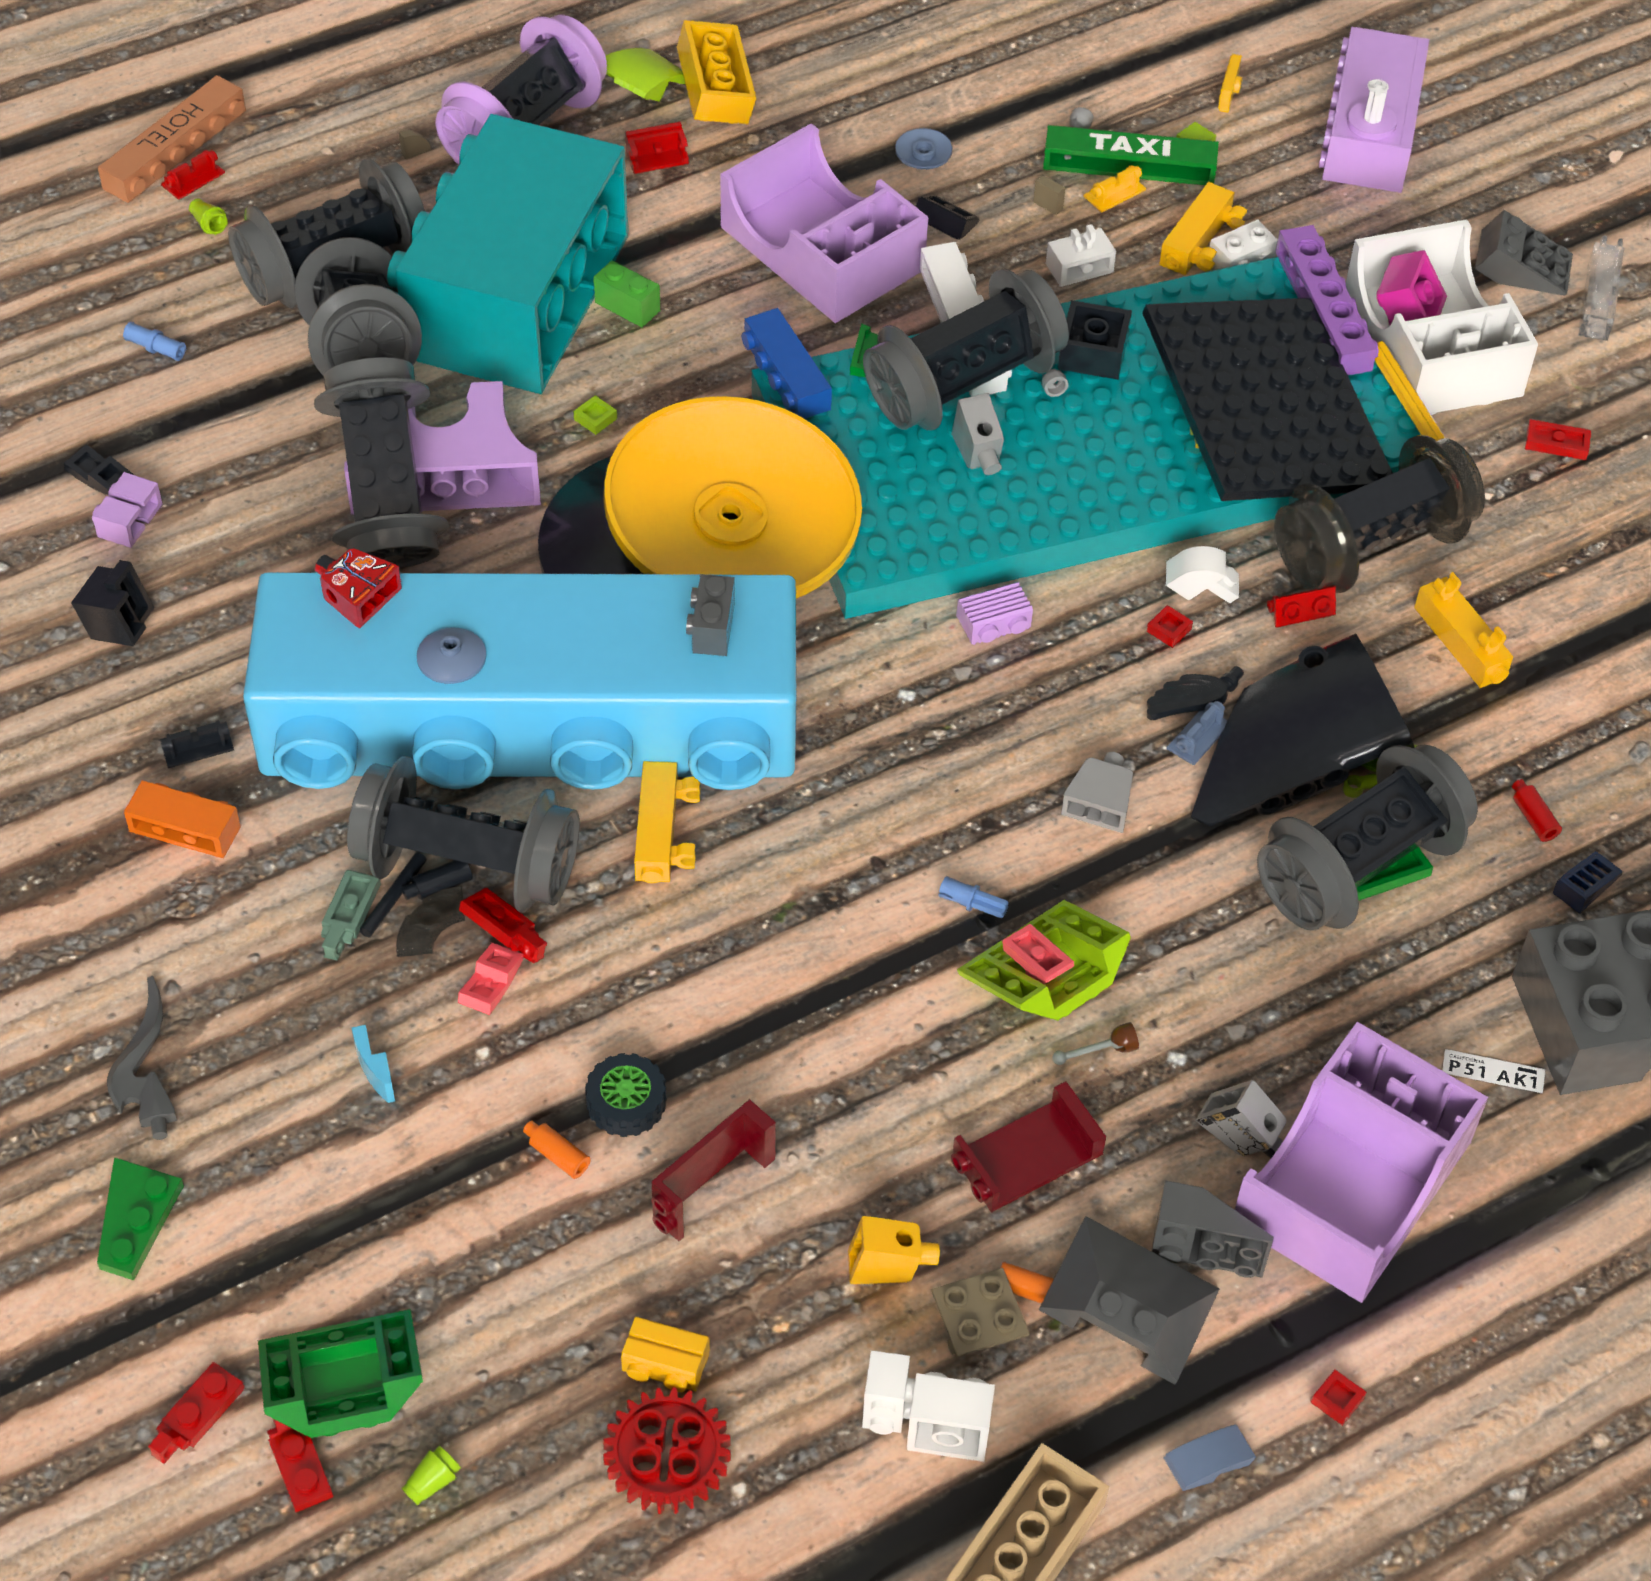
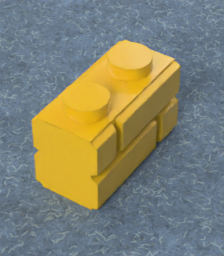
(665, 1354)

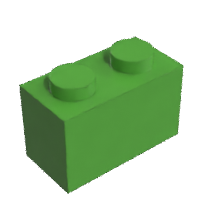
(627, 293)

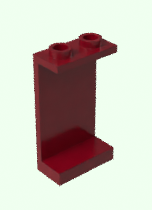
(743, 1130)
(1030, 1150)

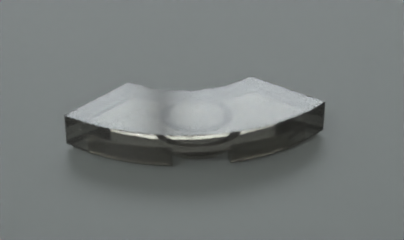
(428, 921)

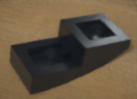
(94, 469)

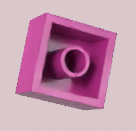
(1411, 288)

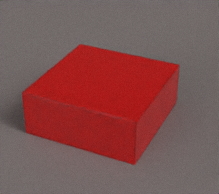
(1169, 626)
(1338, 1397)

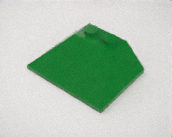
(340, 1374)

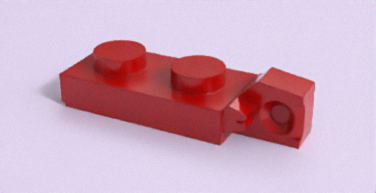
(504, 923)
(196, 1412)
(299, 1466)

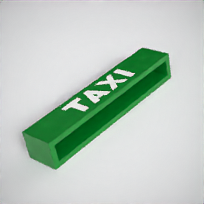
(1112, 152)

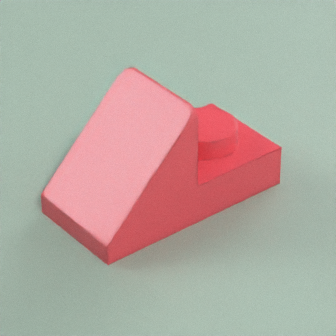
(1036, 954)

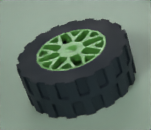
(625, 1094)

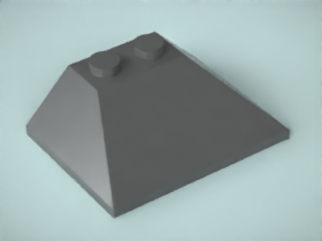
(1131, 1297)

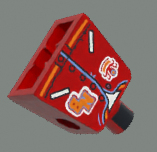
(358, 584)

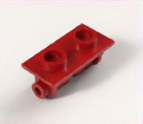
(188, 178)
(1303, 606)

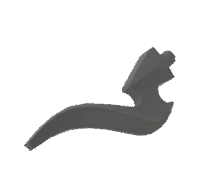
(147, 1091)

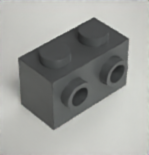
(712, 615)

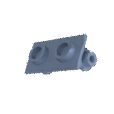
(1199, 733)

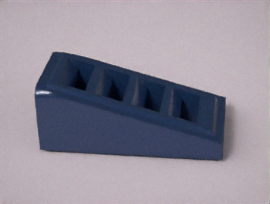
(1575, 896)

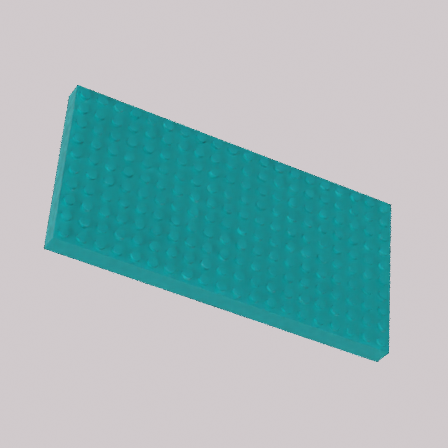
(1079, 472)

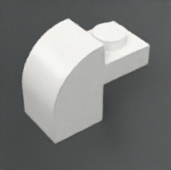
(1202, 569)

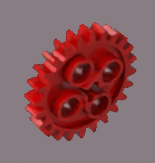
(630, 1446)

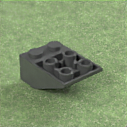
(1522, 256)
(1208, 1233)

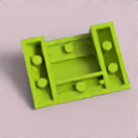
(1084, 937)

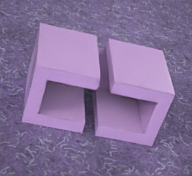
(127, 501)

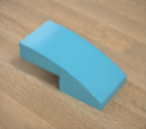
(374, 1066)

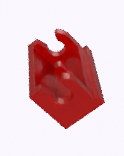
(656, 147)

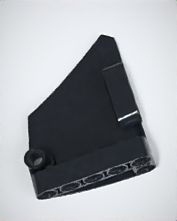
(1300, 733)

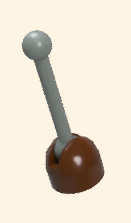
(1122, 1039)

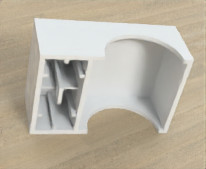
(1469, 350)

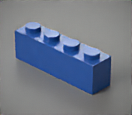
(787, 364)

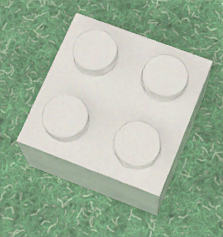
(950, 1416)

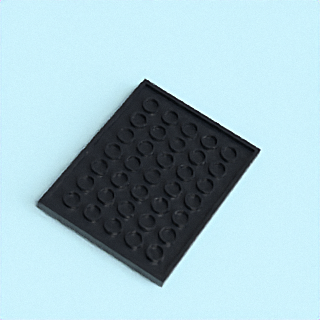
(1266, 397)

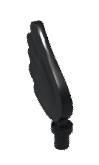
(1192, 693)

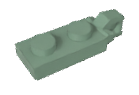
(347, 911)

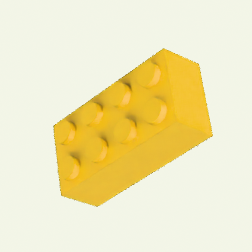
(716, 72)

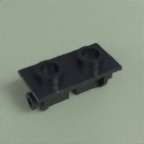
(204, 743)

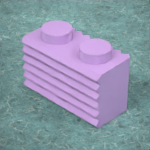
(994, 613)

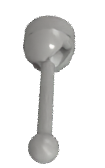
(1080, 118)
(1049, 385)

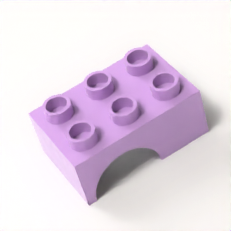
(816, 231)
(1361, 1160)

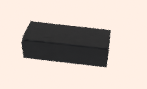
(946, 216)

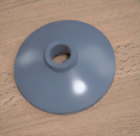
(923, 148)
(451, 655)

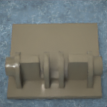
(979, 1312)

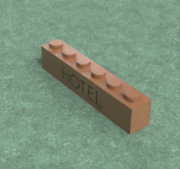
(171, 139)

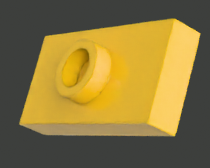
(1231, 83)

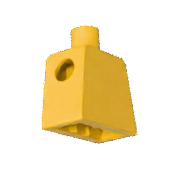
(888, 1251)

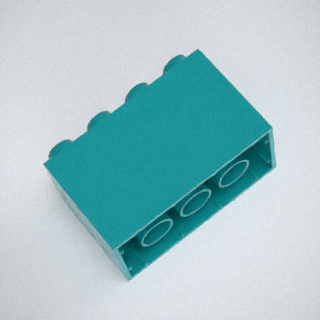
(513, 250)

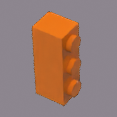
(182, 819)

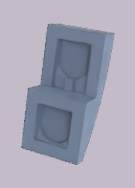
(1208, 1456)

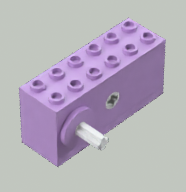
(1374, 109)

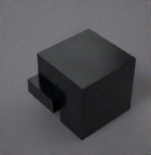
(113, 604)

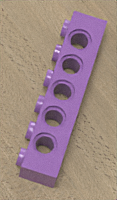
(1316, 277)

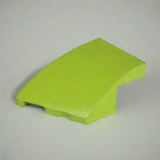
(643, 72)

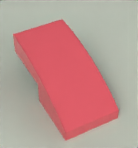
(491, 978)

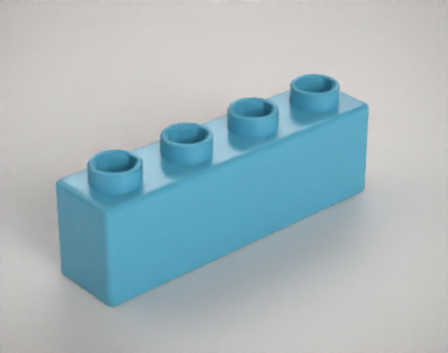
(573, 683)

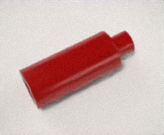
(1536, 811)

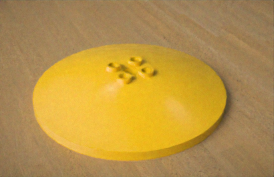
(738, 457)

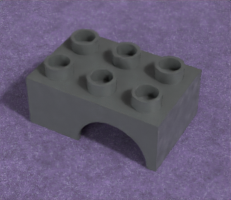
(1590, 999)

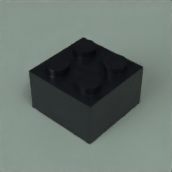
(1095, 340)

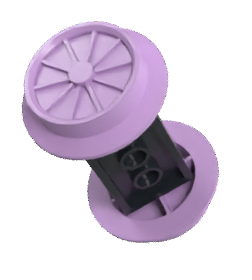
(556, 67)

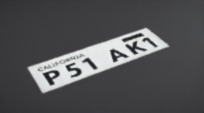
(1493, 1071)

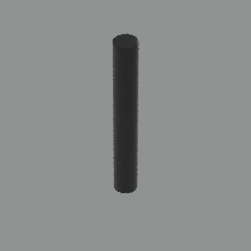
(392, 895)

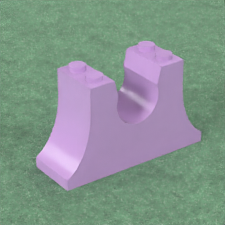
(474, 459)

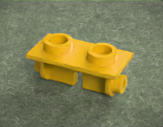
(1116, 190)

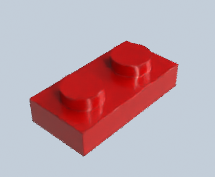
(1558, 439)

